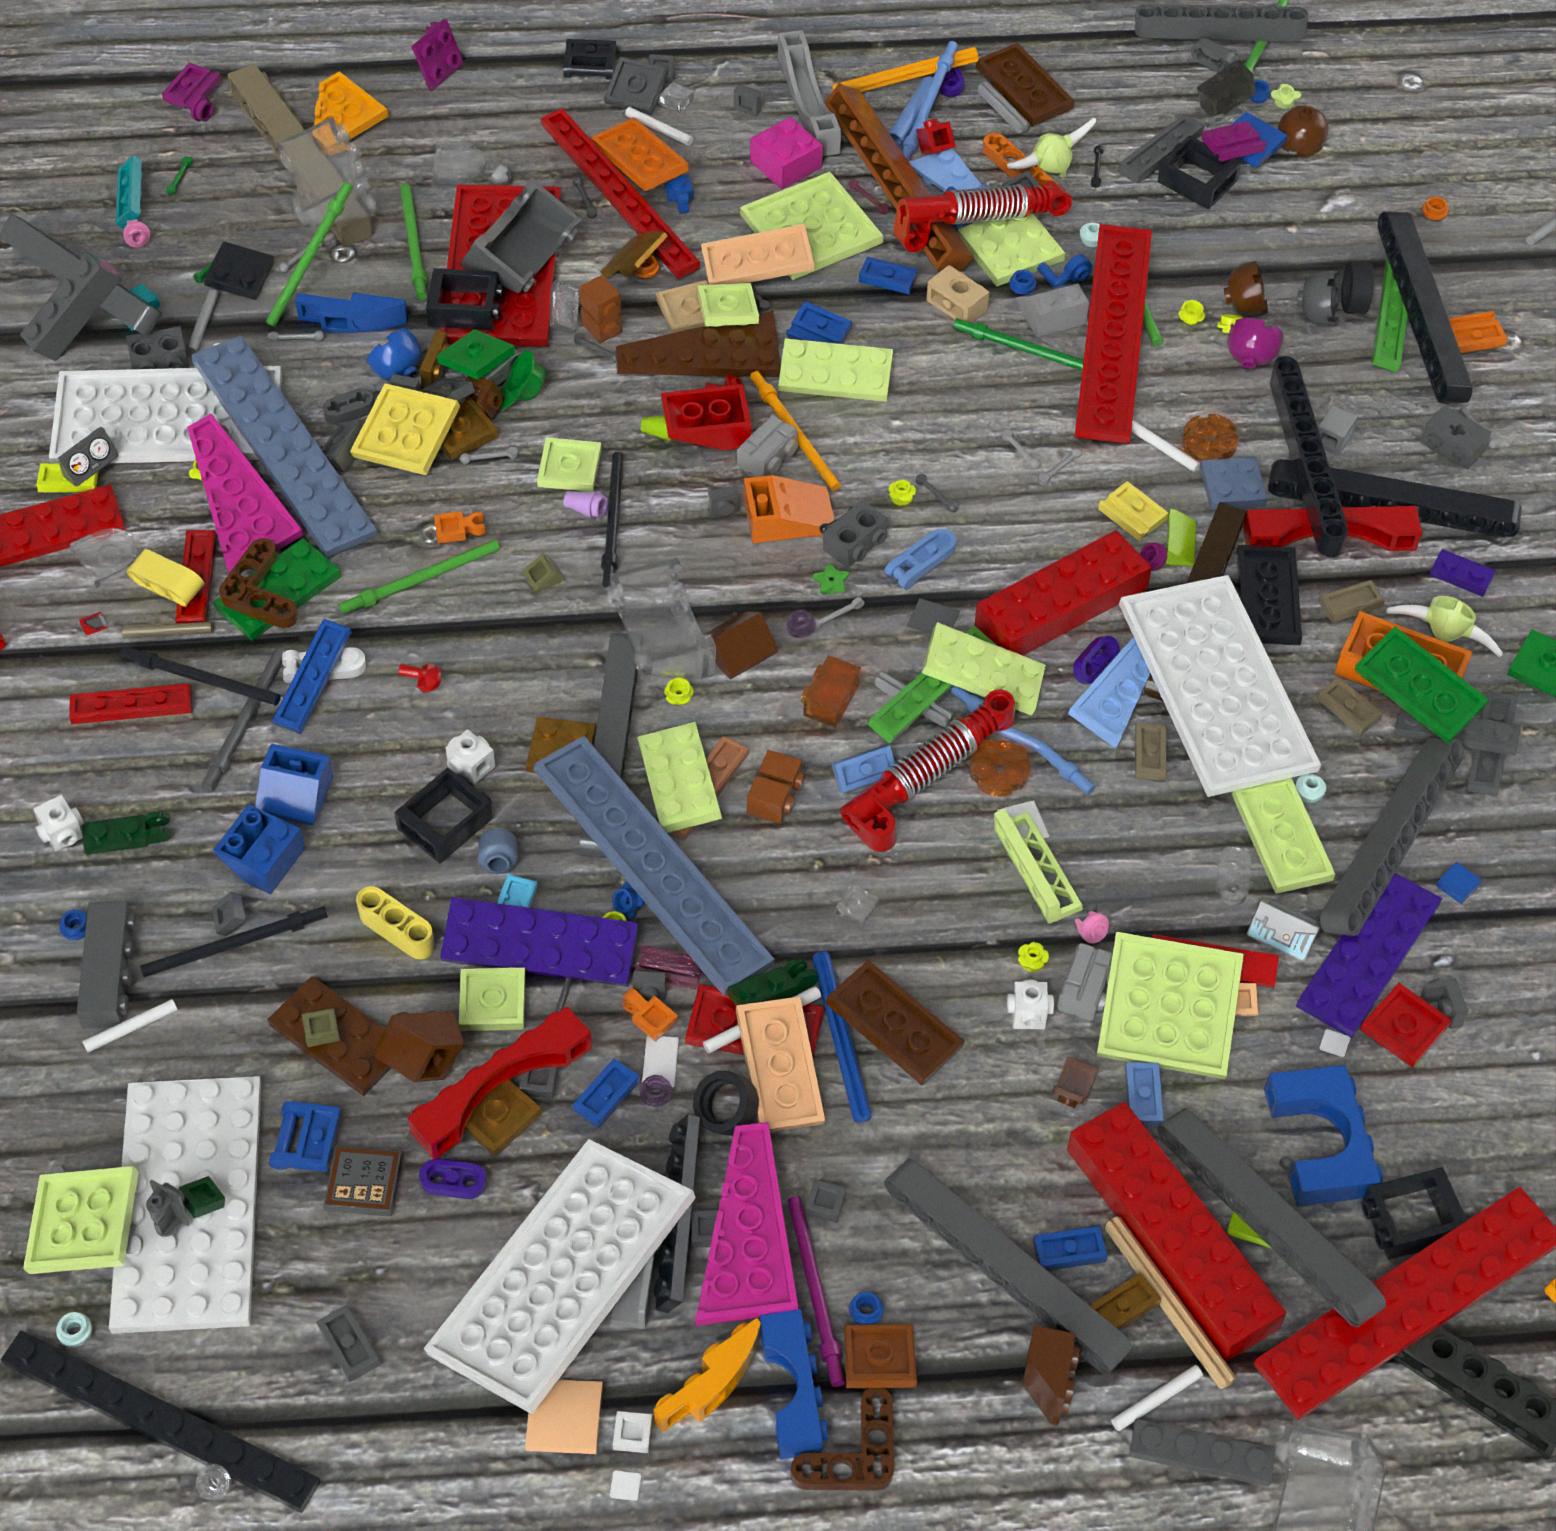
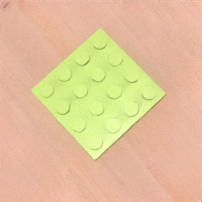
(831, 218)
(1170, 1005)

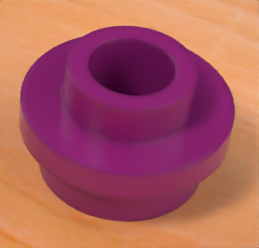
(201, 108)
(1155, 550)

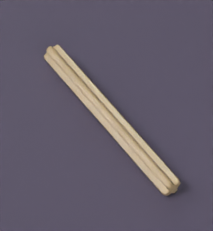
(1171, 1303)

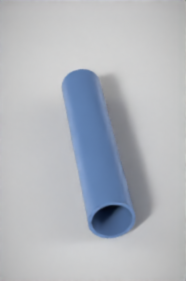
(909, 114)

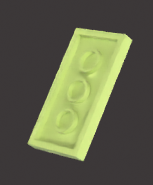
(835, 370)
(983, 667)
(679, 777)
(1283, 835)

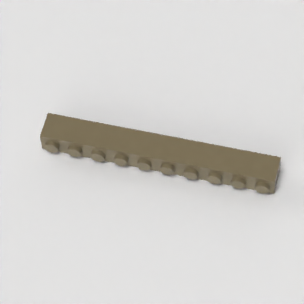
(277, 123)

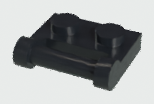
(589, 52)

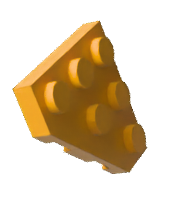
(348, 105)

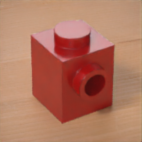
(935, 136)

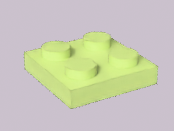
(728, 304)
(569, 464)
(492, 999)

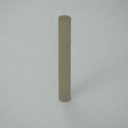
(167, 630)

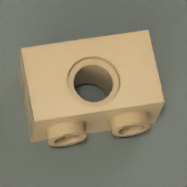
(957, 295)

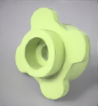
(1285, 96)

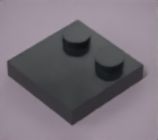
(239, 270)

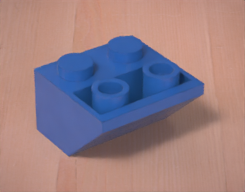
(293, 783)
(260, 848)

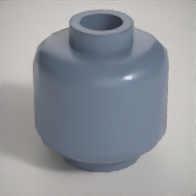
(497, 851)

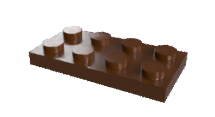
(1025, 84)
(894, 1022)
(348, 1059)

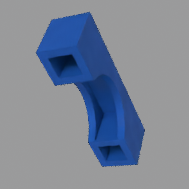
(785, 1344)

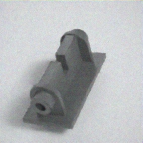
(166, 1208)

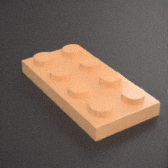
(758, 256)
(780, 1063)

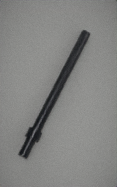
(610, 559)
(151, 660)
(294, 922)

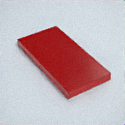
(717, 1013)

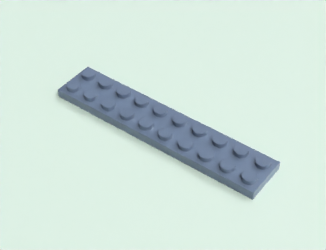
(284, 446)
(653, 865)

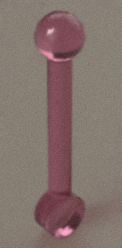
(882, 208)

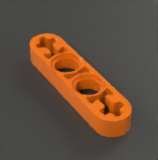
(1009, 150)

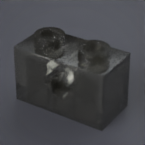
(1226, 89)

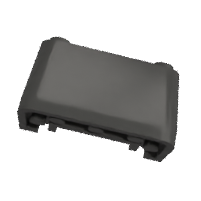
(523, 238)

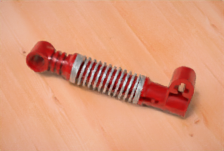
(987, 205)
(900, 783)

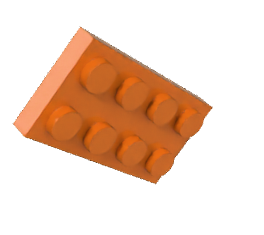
(640, 154)

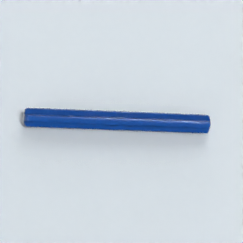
(842, 1041)

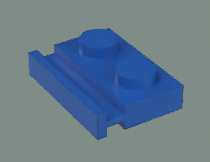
(818, 325)

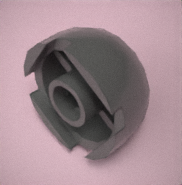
(1321, 297)

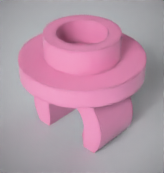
(136, 234)
(1093, 928)

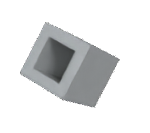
(1337, 429)

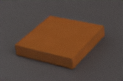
(879, 1356)

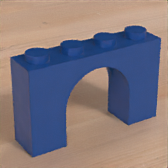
(1331, 1095)

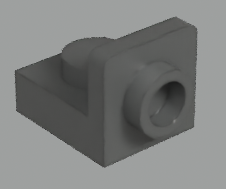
(1449, 999)

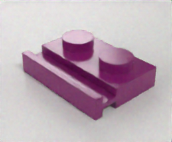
(190, 84)
(1233, 141)

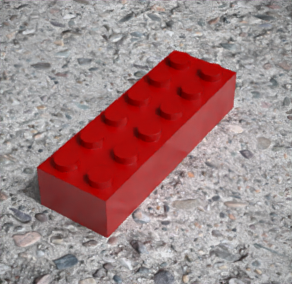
(1063, 595)

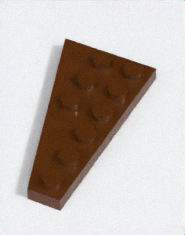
(706, 351)

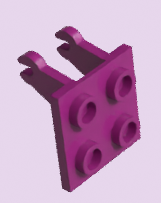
(437, 53)

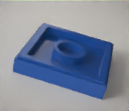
(1273, 137)

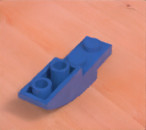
(359, 314)

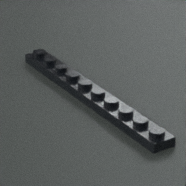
(160, 1421)

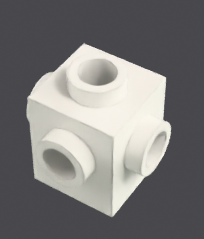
(470, 756)
(58, 823)
(1030, 1004)

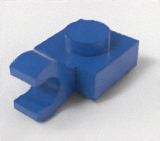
(679, 190)

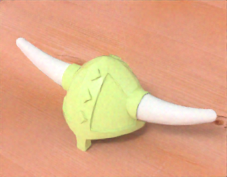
(1053, 151)
(1449, 620)

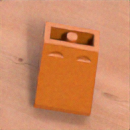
(785, 508)

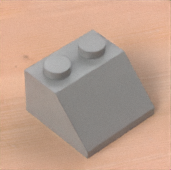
(1054, 309)

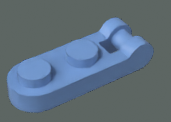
(922, 557)

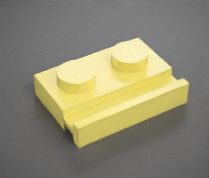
(1133, 511)

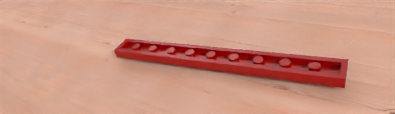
(618, 191)

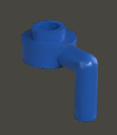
(1075, 270)

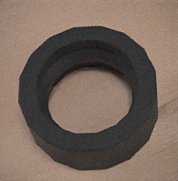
(1357, 287)
(704, 1097)

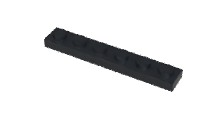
(674, 1248)

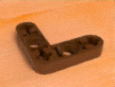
(249, 589)
(860, 1464)

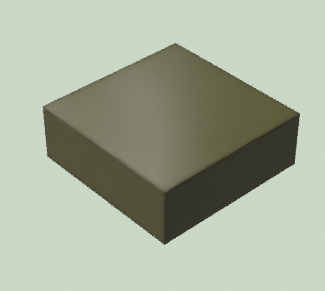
(320, 1027)

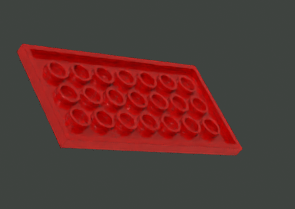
(523, 316)

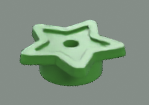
(828, 586)

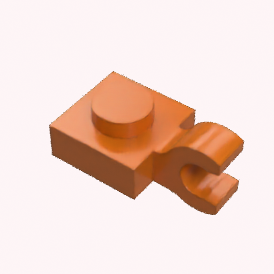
(650, 1016)

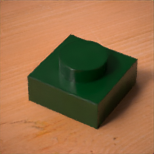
(201, 1197)

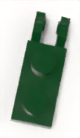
(125, 832)
(774, 984)

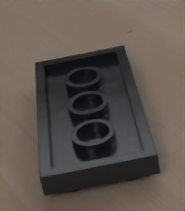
(1270, 592)

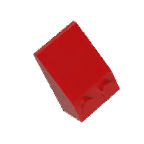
(708, 416)

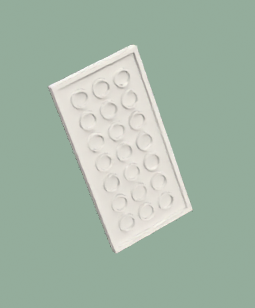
(141, 412)
(1219, 685)
(202, 1270)
(559, 1275)

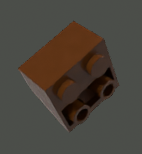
(420, 1044)
(1051, 1371)

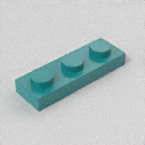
(128, 191)

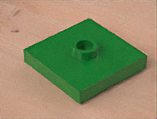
(476, 354)
(1536, 662)

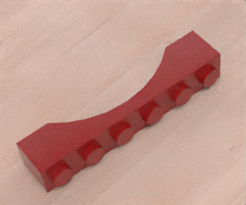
(1388, 527)
(551, 1044)

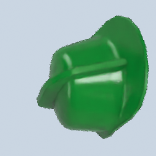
(524, 380)

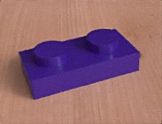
(1462, 572)

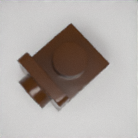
(486, 395)

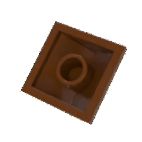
(742, 643)

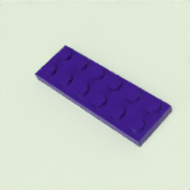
(539, 941)
(1365, 963)

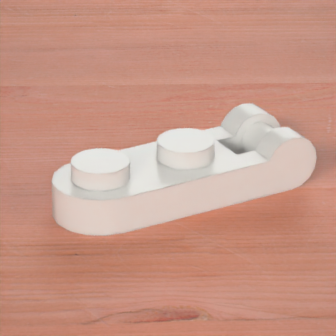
(349, 665)

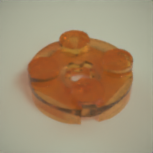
(1215, 425)
(999, 753)

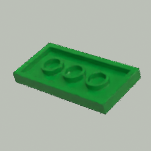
(296, 575)
(1421, 685)

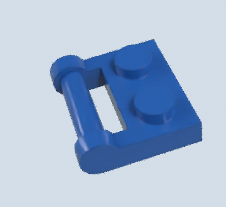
(315, 1138)

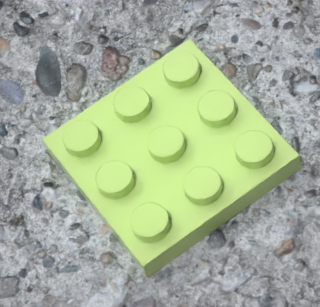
(1010, 246)
(81, 1220)

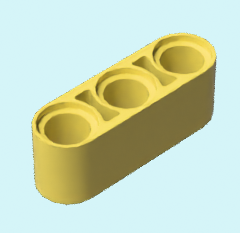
(165, 577)
(401, 934)

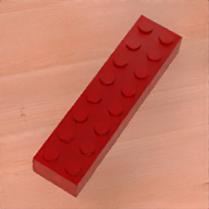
(1176, 1231)

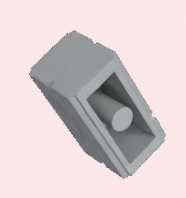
(767, 447)
(1085, 982)

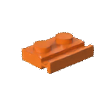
(1478, 332)

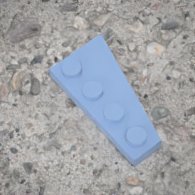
(1113, 695)

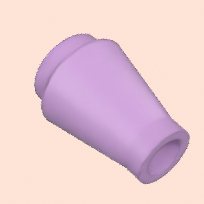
(587, 503)

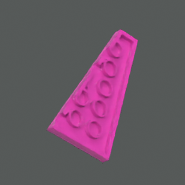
(237, 494)
(749, 1248)

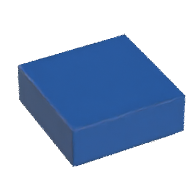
(1458, 883)

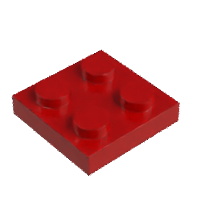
(1405, 1025)

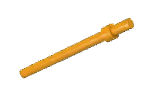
(769, 395)

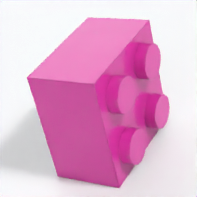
(786, 153)

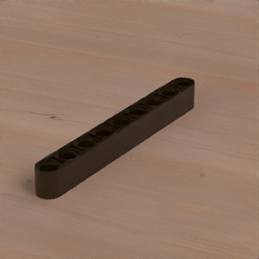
(1212, 557)

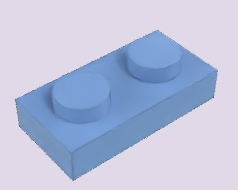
(862, 768)
(1144, 1092)

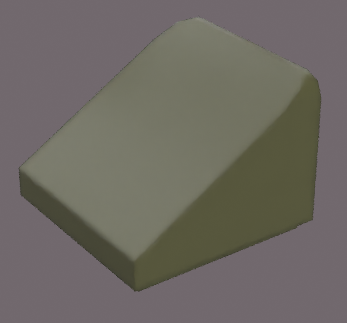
(543, 573)

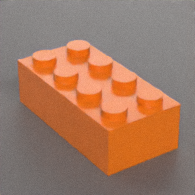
(1370, 630)

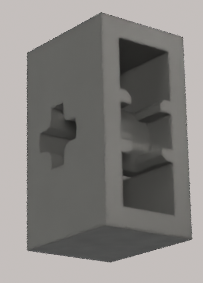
(1455, 437)

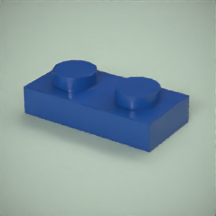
(888, 275)
(606, 1093)
(1070, 1248)

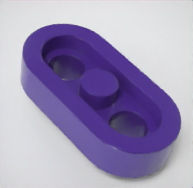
(953, 83)
(1092, 661)
(454, 1177)

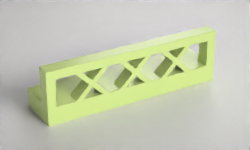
(1032, 870)

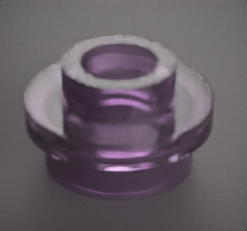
(799, 618)
(655, 1082)

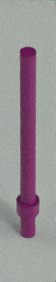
(829, 1348)

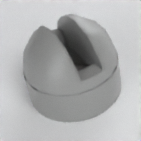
(500, 176)

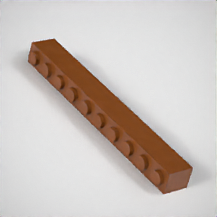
(893, 171)

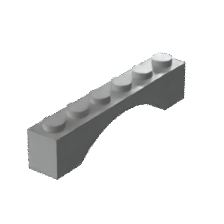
(800, 76)

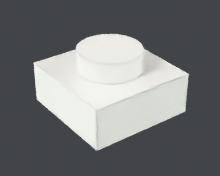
(632, 1432)

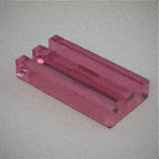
(670, 962)

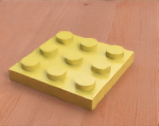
(405, 429)

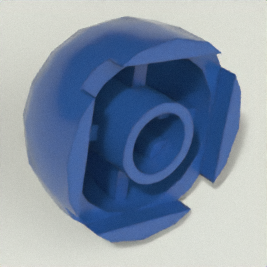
(397, 356)

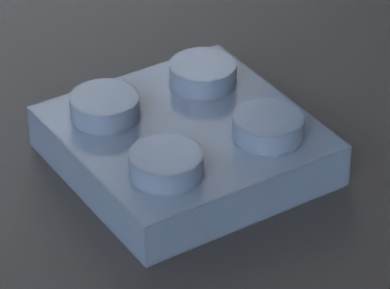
(1233, 482)

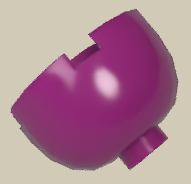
(1253, 342)

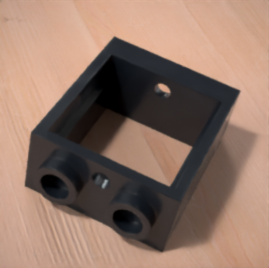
(1198, 153)
(458, 315)
(424, 836)
(1441, 1196)

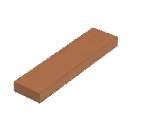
(722, 765)

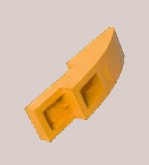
(722, 1371)

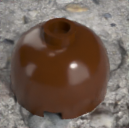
(1305, 130)
(1246, 290)

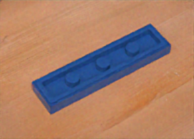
(312, 676)

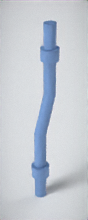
(943, 66)
(1068, 770)

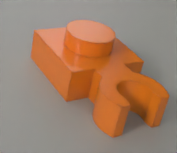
(454, 527)

